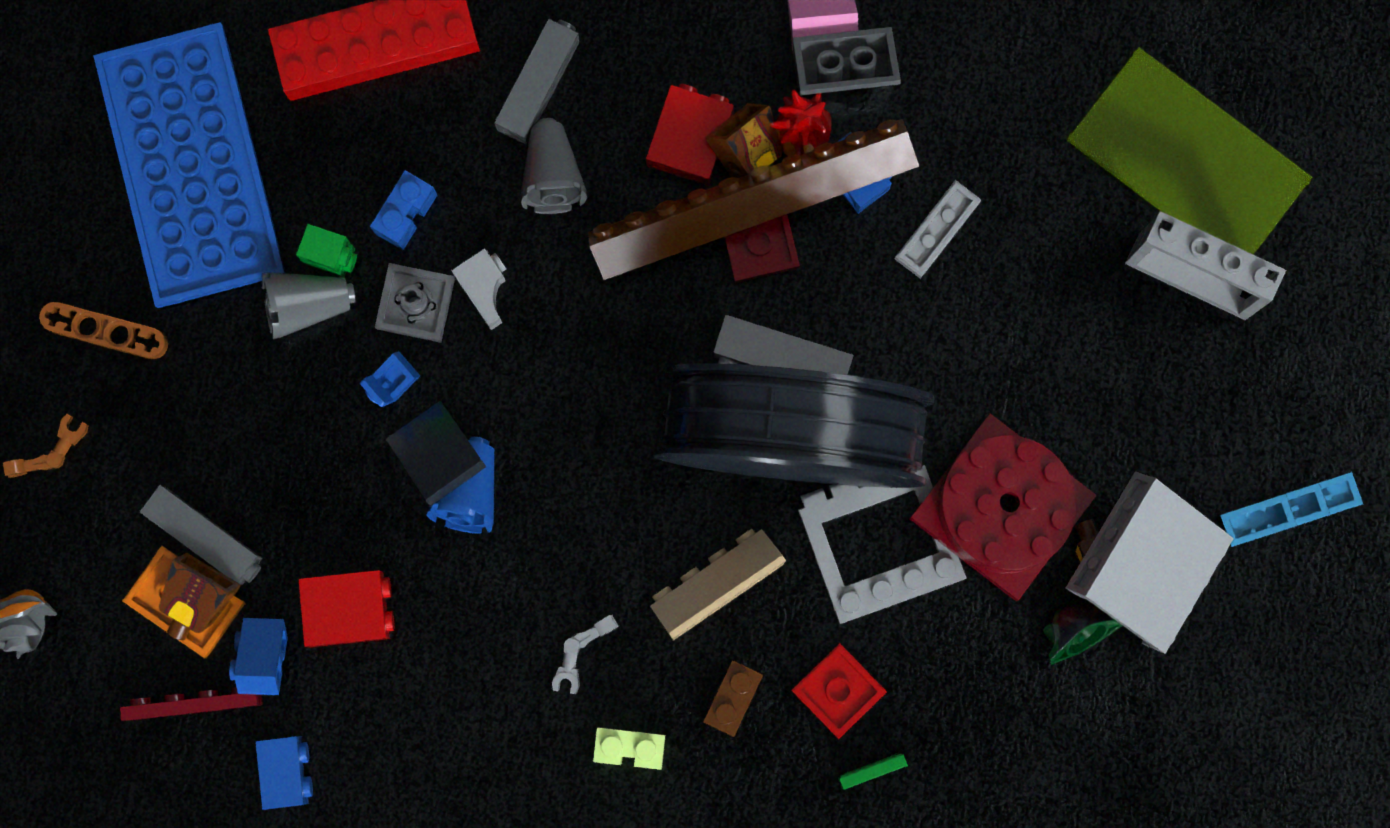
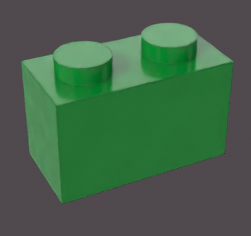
(326, 252)

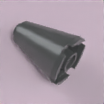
(551, 171)
(303, 300)

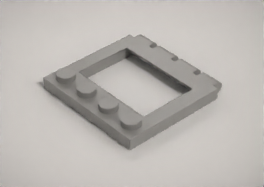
(885, 588)

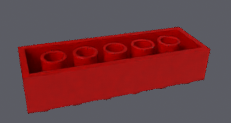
(369, 43)

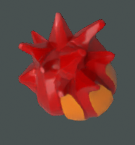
(802, 124)

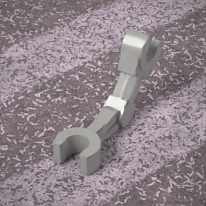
(572, 648)

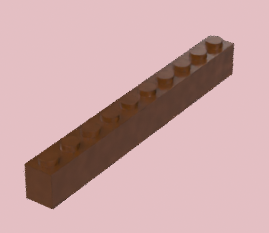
(752, 198)

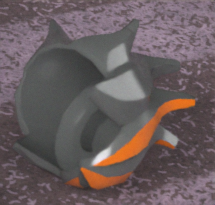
(23, 621)

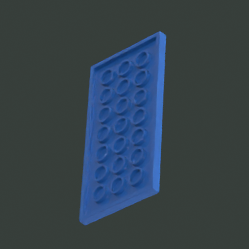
(189, 164)

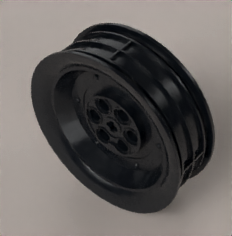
(794, 425)

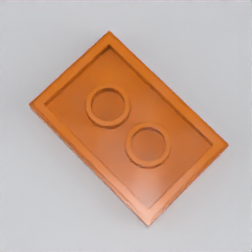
(147, 594)

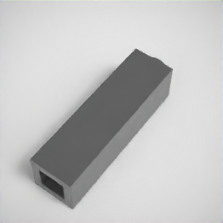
(537, 80)
(202, 535)

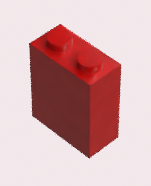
(680, 135)
(345, 608)

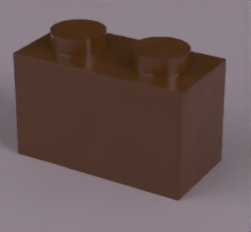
(733, 698)

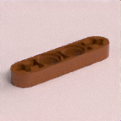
(103, 331)

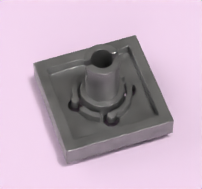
(403, 285)

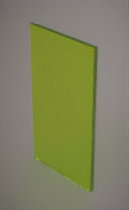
(1188, 155)

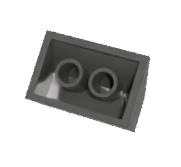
(845, 61)

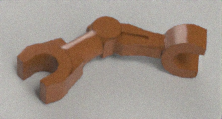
(55, 458)

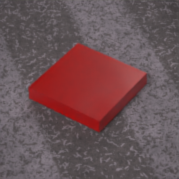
(839, 691)

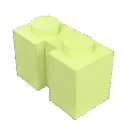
(615, 744)

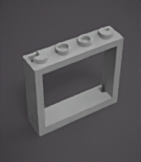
(1205, 266)

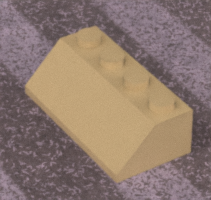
(718, 583)

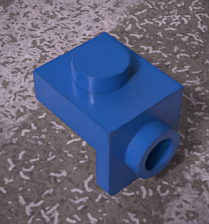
(390, 380)

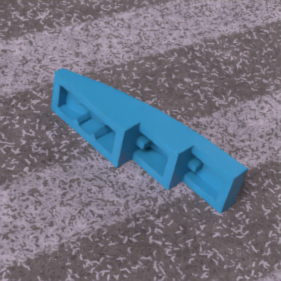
(1292, 509)

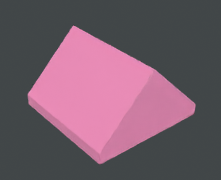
(821, 17)

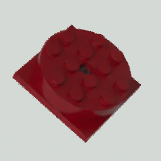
(967, 512)

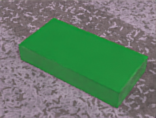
(872, 770)

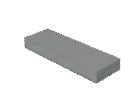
(937, 229)

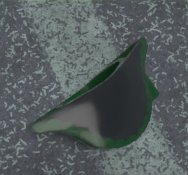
(1076, 628)

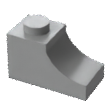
(480, 279)

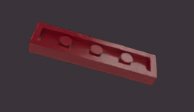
(177, 705)

